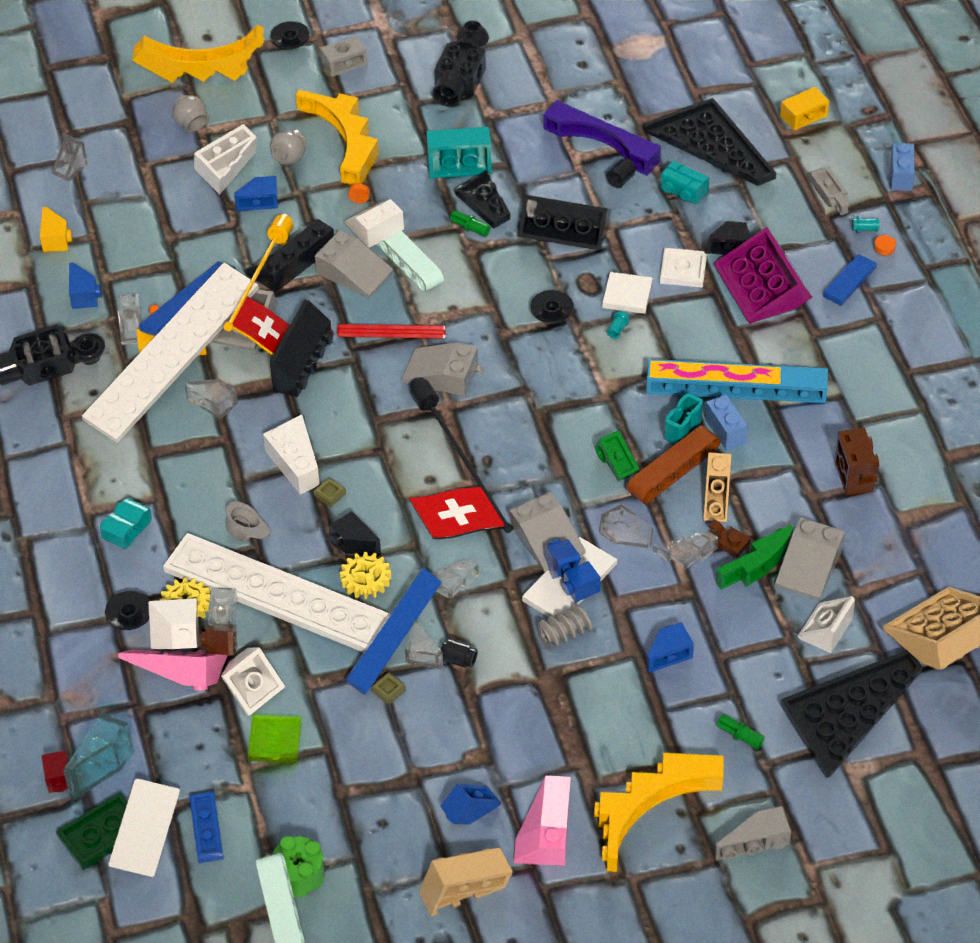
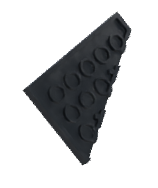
(714, 137)
(845, 709)

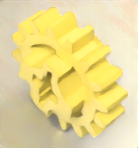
(365, 575)
(189, 590)

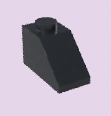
(727, 238)
(353, 536)

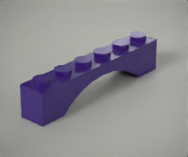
(569, 121)

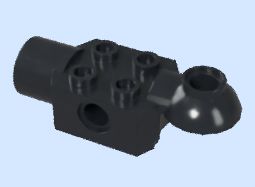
(461, 65)
(47, 355)

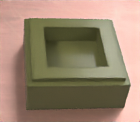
(329, 492)
(388, 688)

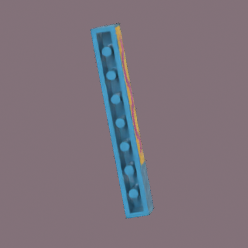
(737, 381)

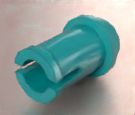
(865, 224)
(619, 321)

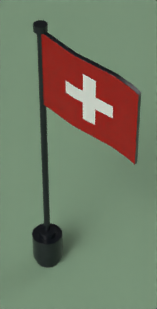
(457, 510)

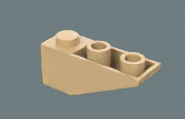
(717, 487)

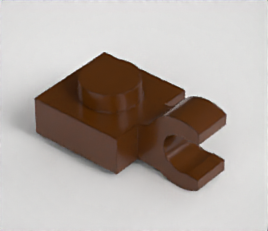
(729, 540)

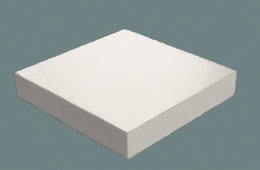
(683, 267)
(627, 292)

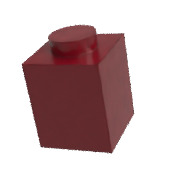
(53, 771)

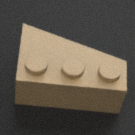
(464, 876)

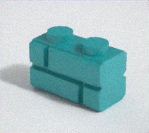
(684, 182)

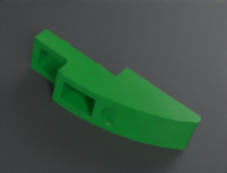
(764, 556)

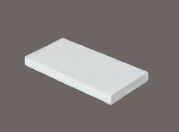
(548, 594)

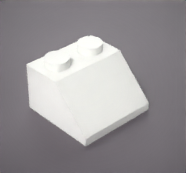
(377, 222)

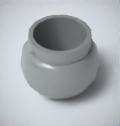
(190, 113)
(288, 146)

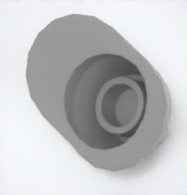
(244, 522)

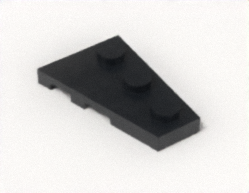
(484, 199)

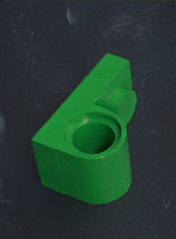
(616, 452)

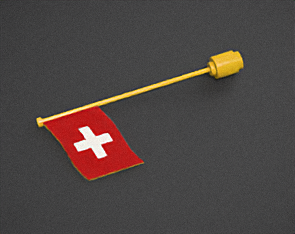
(250, 316)

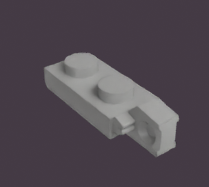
(830, 189)

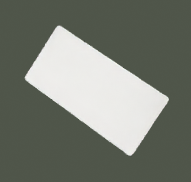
(144, 827)

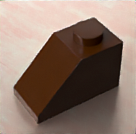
(220, 639)

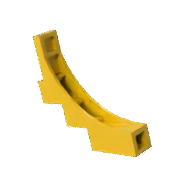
(200, 63)
(343, 115)
(674, 777)

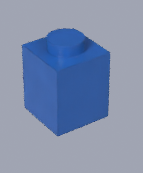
(581, 582)

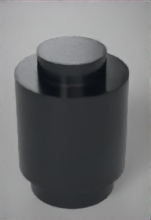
(621, 173)
(459, 653)

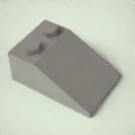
(352, 264)
(236, 339)
(445, 366)
(542, 522)
(810, 558)

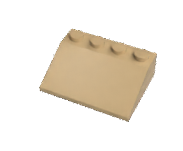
(939, 628)

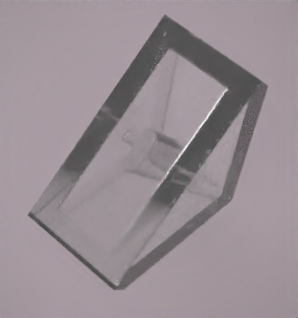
(70, 158)
(422, 649)

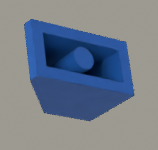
(258, 194)
(83, 288)
(561, 557)
(670, 647)
(469, 803)

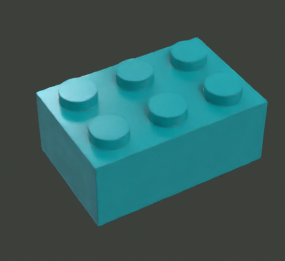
(459, 152)

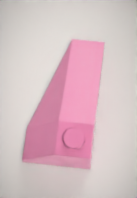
(192, 669)
(544, 830)

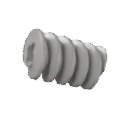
(564, 625)

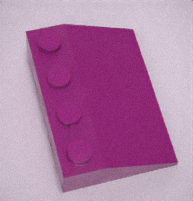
(762, 278)

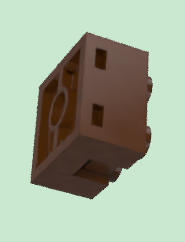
(856, 461)

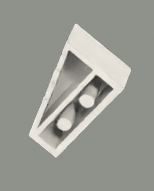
(225, 157)
(293, 454)

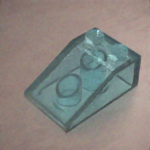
(99, 755)

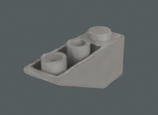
(760, 832)

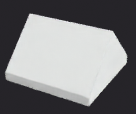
(828, 623)

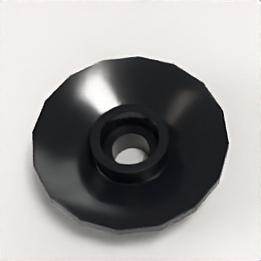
(289, 35)
(551, 306)
(124, 604)

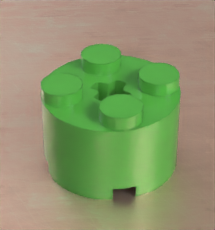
(303, 863)

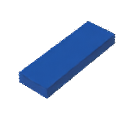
(849, 279)
(206, 827)

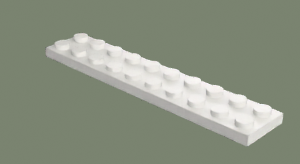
(168, 354)
(277, 592)

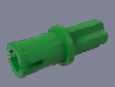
(470, 223)
(740, 731)

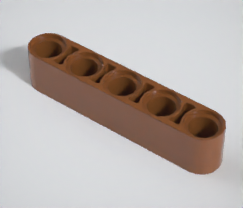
(673, 464)

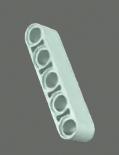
(412, 261)
(279, 899)

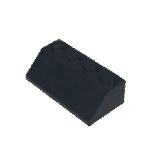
(564, 222)
(292, 256)
(300, 350)

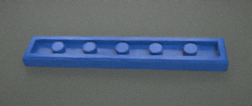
(163, 315)
(393, 631)

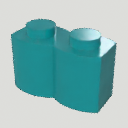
(683, 418)
(125, 523)

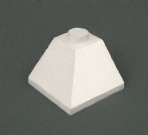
(174, 624)
(252, 679)

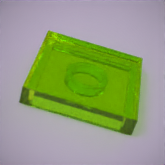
(275, 739)

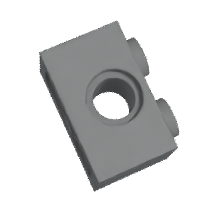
(343, 56)

